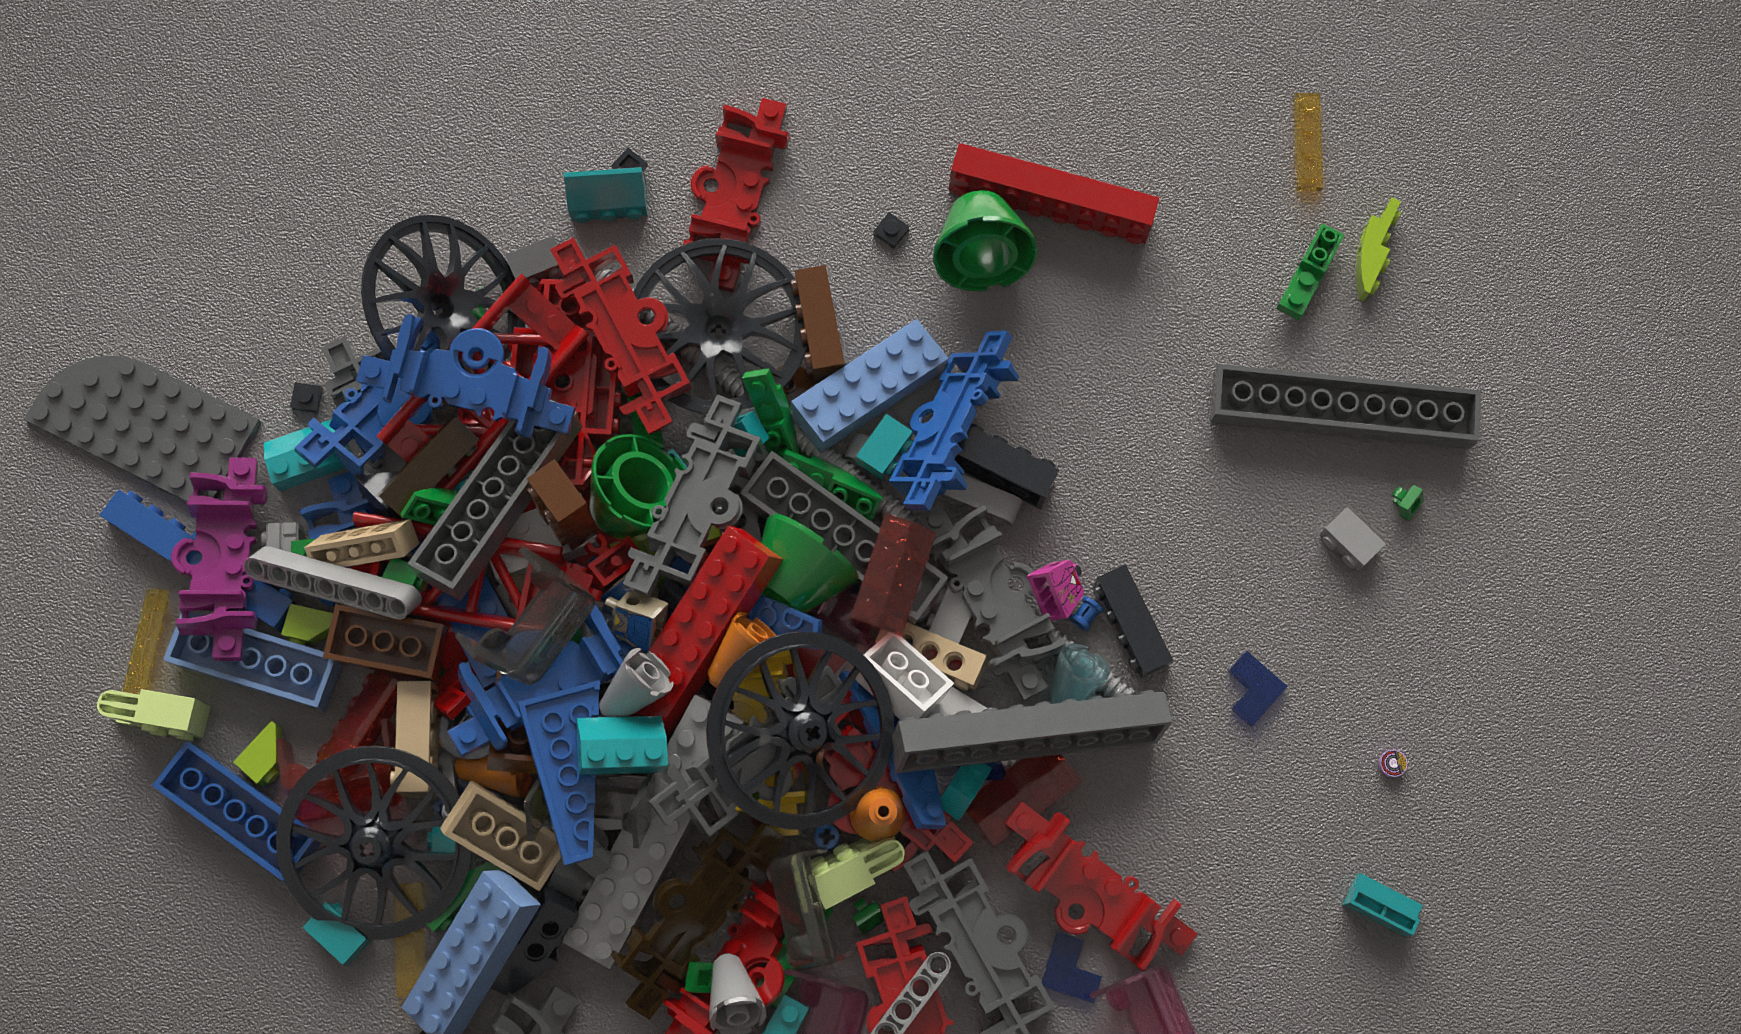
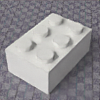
(909, 677)

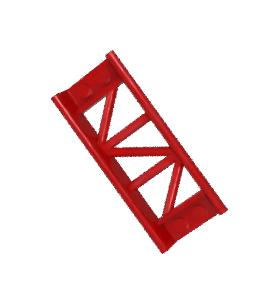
(552, 329)
(470, 616)

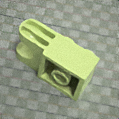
(156, 712)
(854, 867)

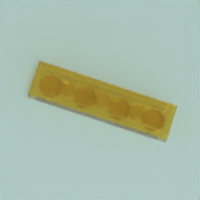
(1308, 141)
(145, 642)
(410, 947)

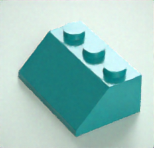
(606, 194)
(288, 468)
(621, 745)

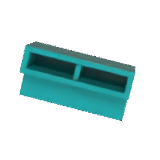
(1383, 905)

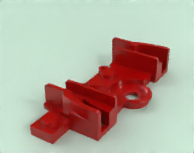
(739, 179)
(618, 329)
(1091, 883)
(895, 973)

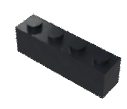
(1133, 621)

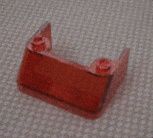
(357, 784)

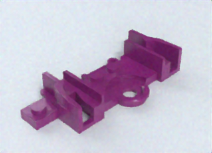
(224, 547)

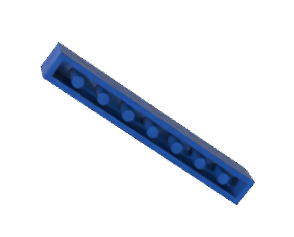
(161, 536)

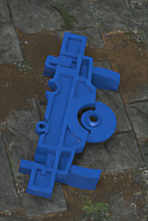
(442, 377)
(576, 665)

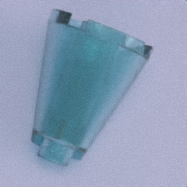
(1077, 674)

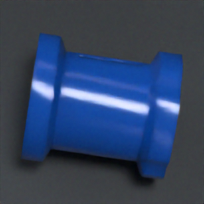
(1086, 614)
(821, 831)

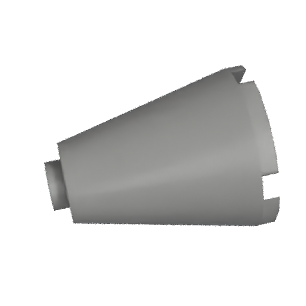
(636, 685)
(733, 998)

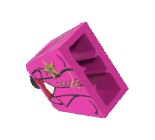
(1057, 588)

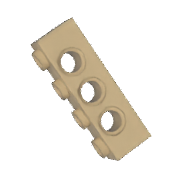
(365, 544)
(972, 661)

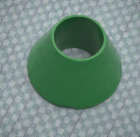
(983, 244)
(627, 482)
(808, 569)

